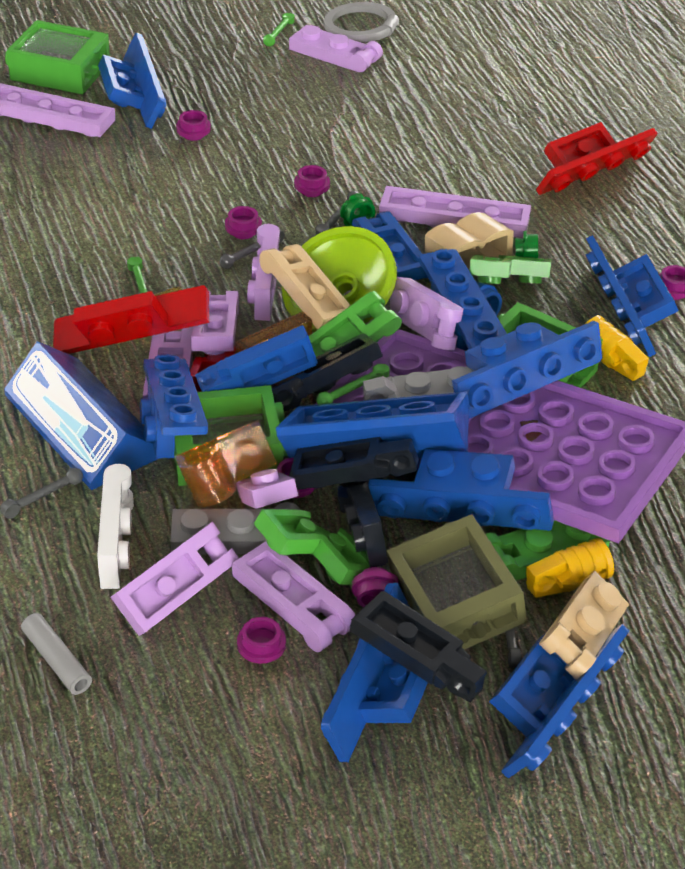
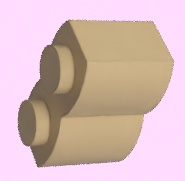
(471, 236)

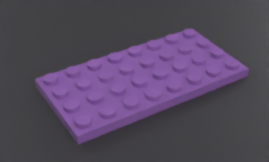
(593, 452)

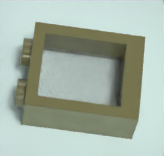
(459, 581)

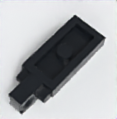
(347, 358)
(352, 462)
(363, 522)
(418, 645)

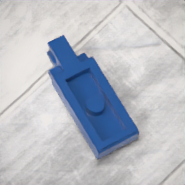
(262, 363)

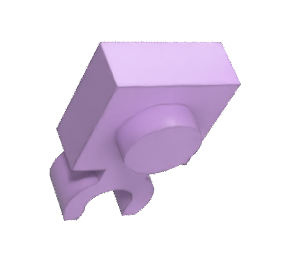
(266, 488)

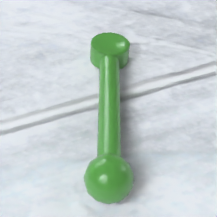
(269, 39)
(135, 264)
(378, 371)

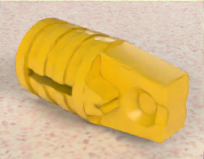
(620, 351)
(569, 568)

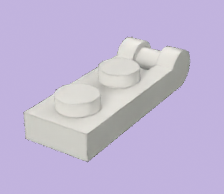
(114, 523)

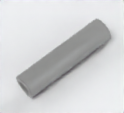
(56, 653)

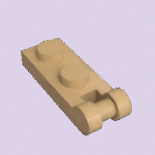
(304, 283)
(585, 624)

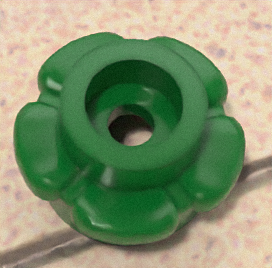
(364, 205)
(527, 245)

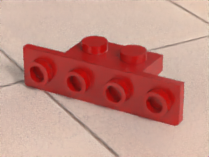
(587, 152)
(130, 319)

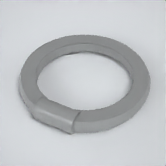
(378, 33)

